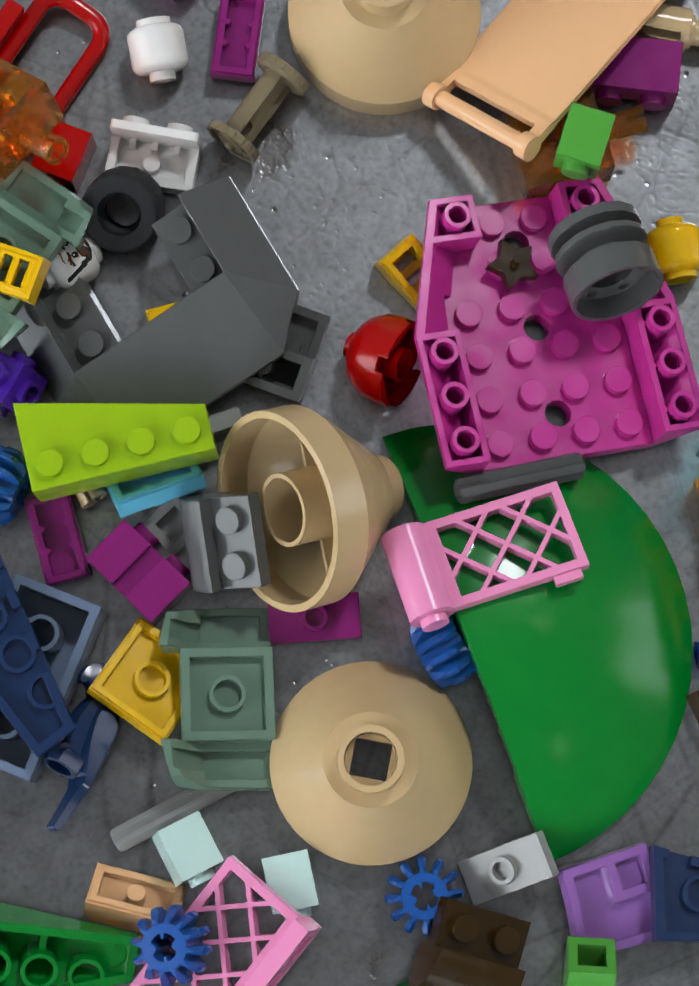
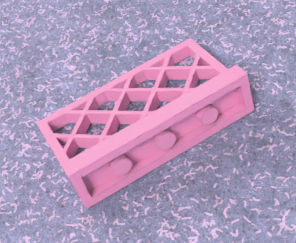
(283, 946)

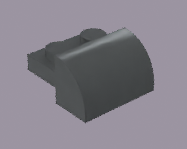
(293, 371)
(225, 541)

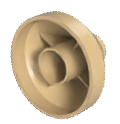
(381, 51)
(318, 499)
(361, 816)

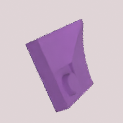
(610, 896)

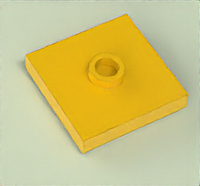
(141, 683)

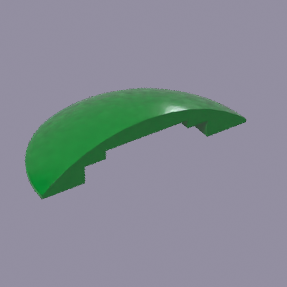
(576, 673)

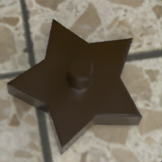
(512, 264)

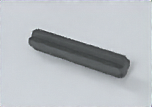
(518, 477)

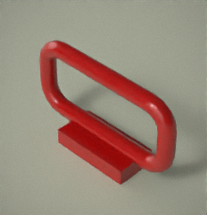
(18, 26)

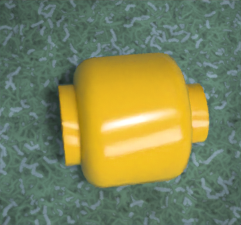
(676, 249)

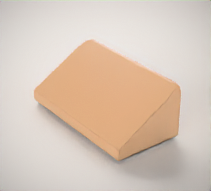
(125, 896)

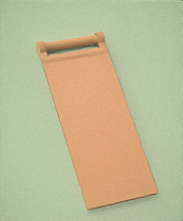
(538, 63)

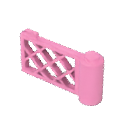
(423, 568)

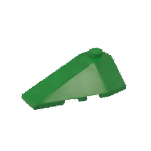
(61, 950)

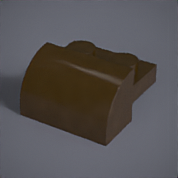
(470, 948)

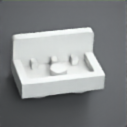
(165, 153)

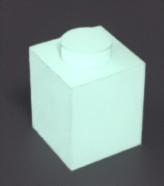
(188, 850)
(293, 880)

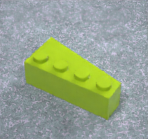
(105, 444)

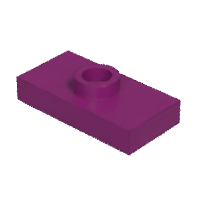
(237, 40)
(58, 539)
(320, 624)

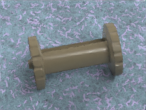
(258, 107)

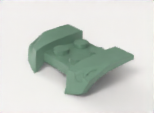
(37, 218)
(223, 698)

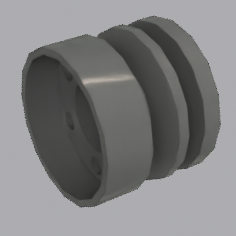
(605, 261)

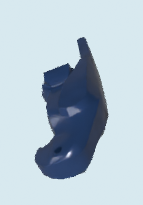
(84, 750)

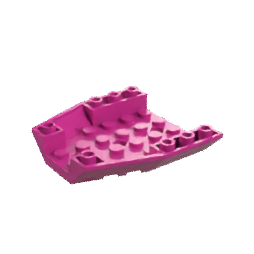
(489, 383)

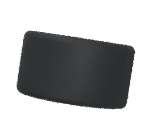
(146, 193)

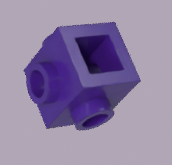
(18, 382)

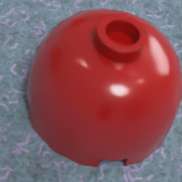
(382, 359)

